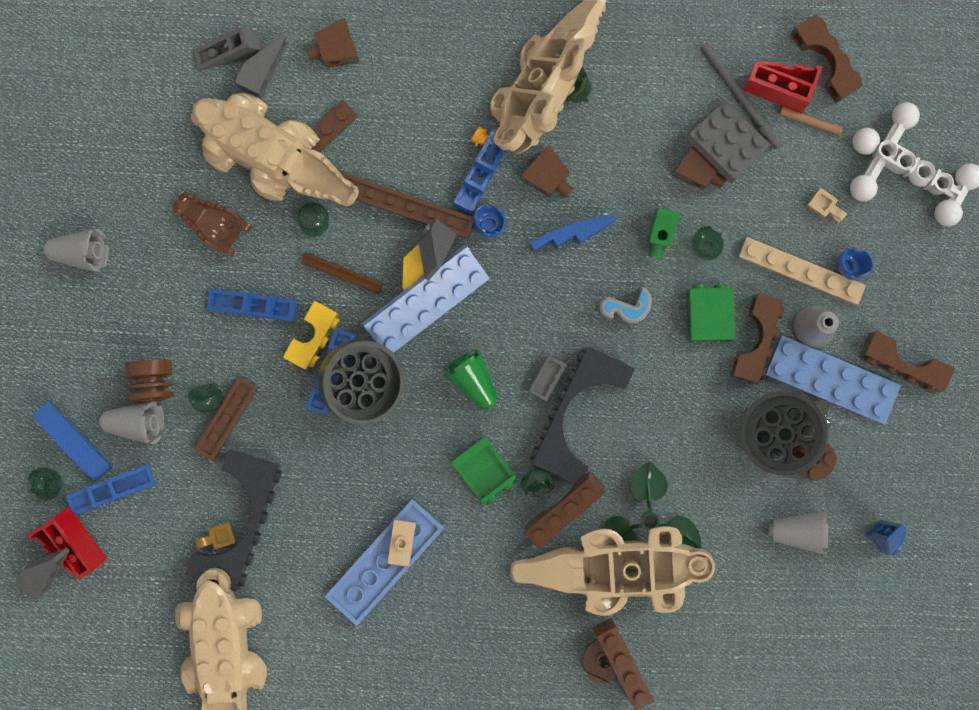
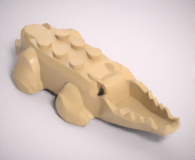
(546, 79)
(241, 135)
(620, 569)
(219, 644)

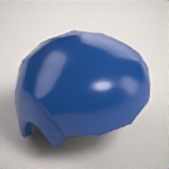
(489, 221)
(854, 264)

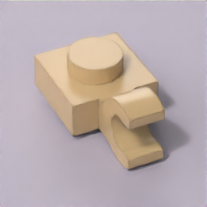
(824, 204)

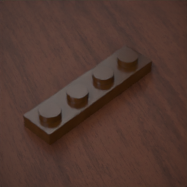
(226, 418)

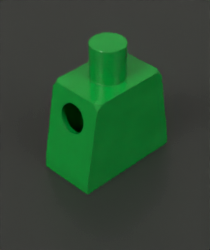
(667, 222)

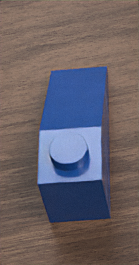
(888, 536)

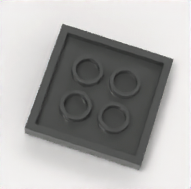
(728, 141)

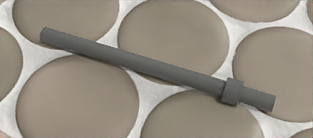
(764, 129)

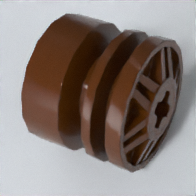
(149, 380)

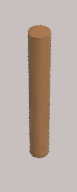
(811, 121)

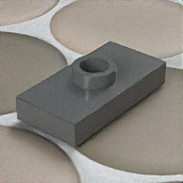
(547, 378)

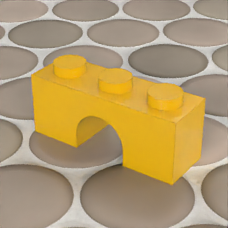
(306, 354)

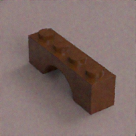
(815, 37)
(765, 313)
(882, 351)
(576, 501)
(623, 664)

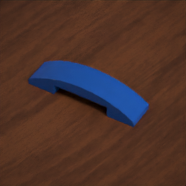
(315, 402)

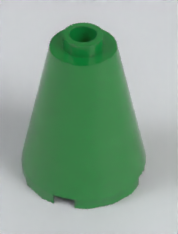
(473, 379)

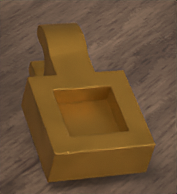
(219, 536)

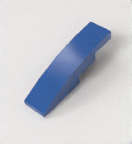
(479, 175)
(580, 231)
(252, 305)
(72, 441)
(111, 490)

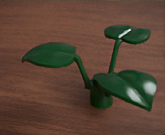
(652, 484)

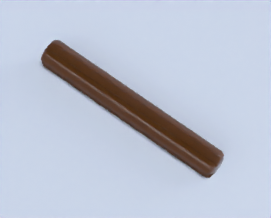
(342, 273)

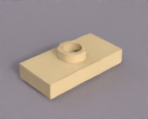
(401, 543)

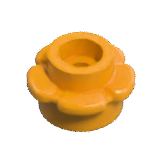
(479, 137)

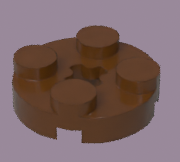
(822, 467)
(593, 665)

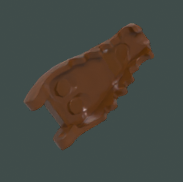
(212, 222)

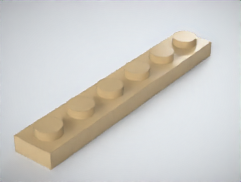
(801, 271)

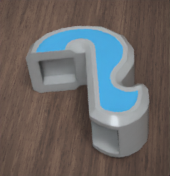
(625, 312)

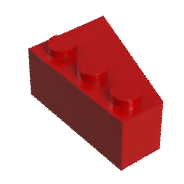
(783, 84)
(67, 531)

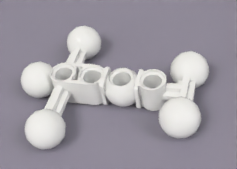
(865, 186)

